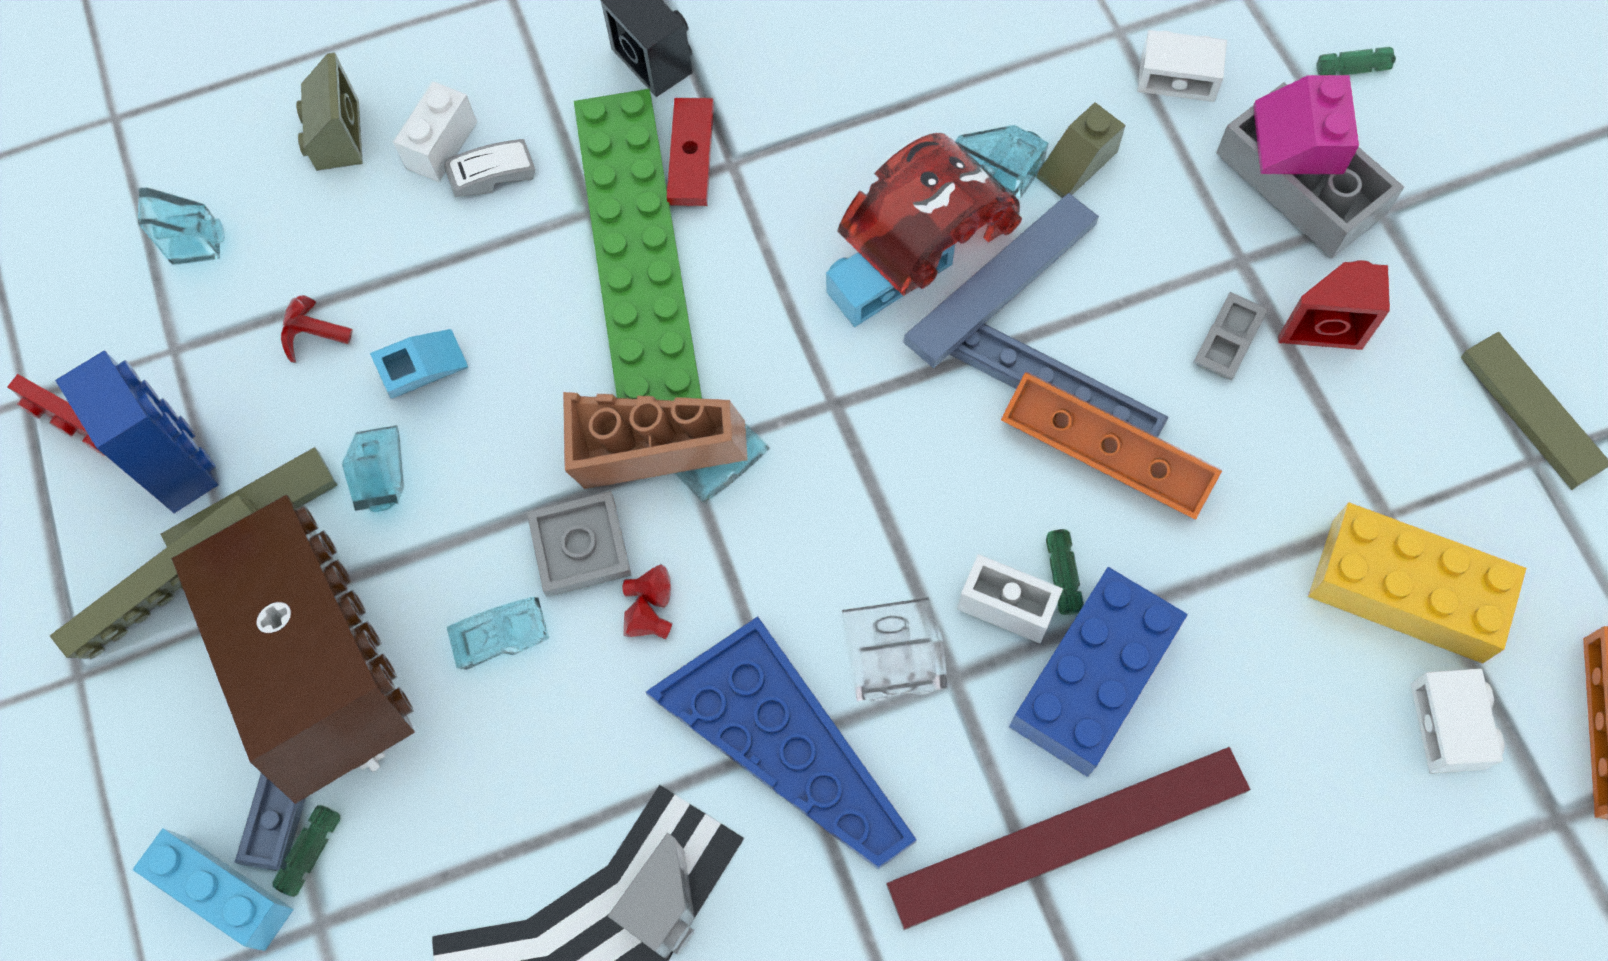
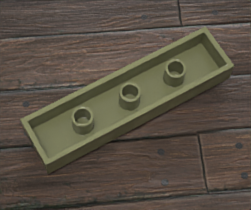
(141, 591)

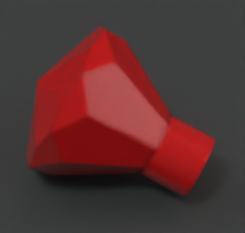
(652, 586)
(643, 620)

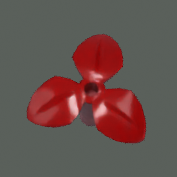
(296, 322)

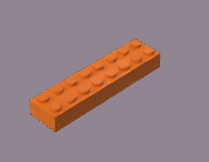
(1111, 445)

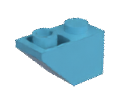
(418, 361)

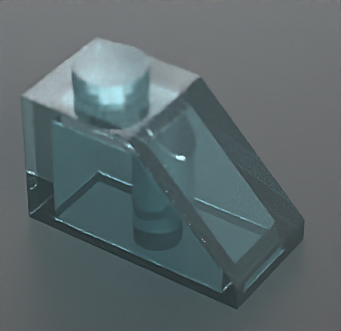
(1008, 155)
(179, 227)
(374, 469)

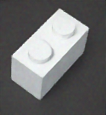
(1182, 65)
(435, 131)
(1009, 598)
(1457, 721)

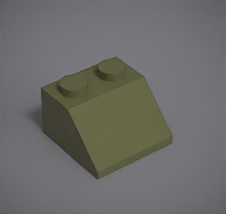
(329, 117)

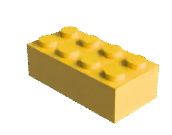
(1418, 583)

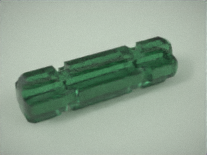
(1356, 61)
(1064, 571)
(306, 850)

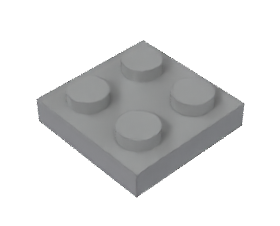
(578, 544)

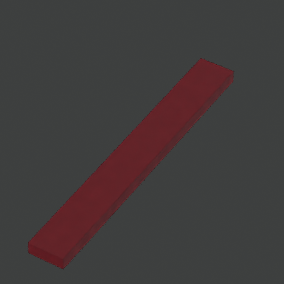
(1066, 838)

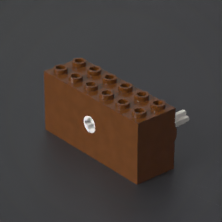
(293, 650)

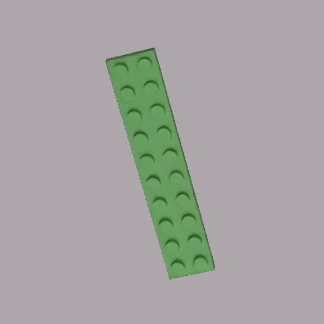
(636, 248)

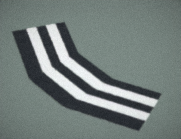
(578, 922)

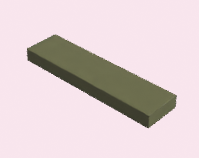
(1535, 410)
(299, 479)

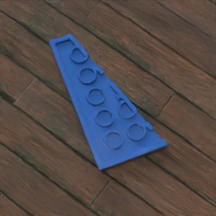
(769, 722)

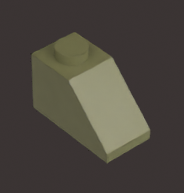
(1082, 150)

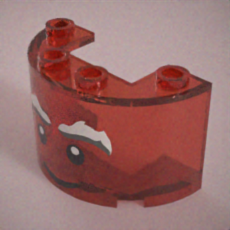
(923, 205)

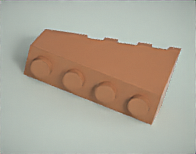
(645, 437)

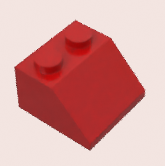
(1341, 308)

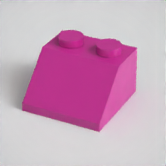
(1307, 127)

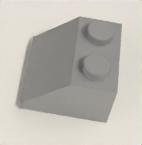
(659, 901)

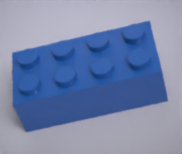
(138, 430)
(1098, 671)

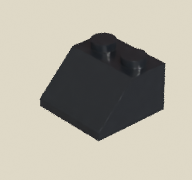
(649, 41)

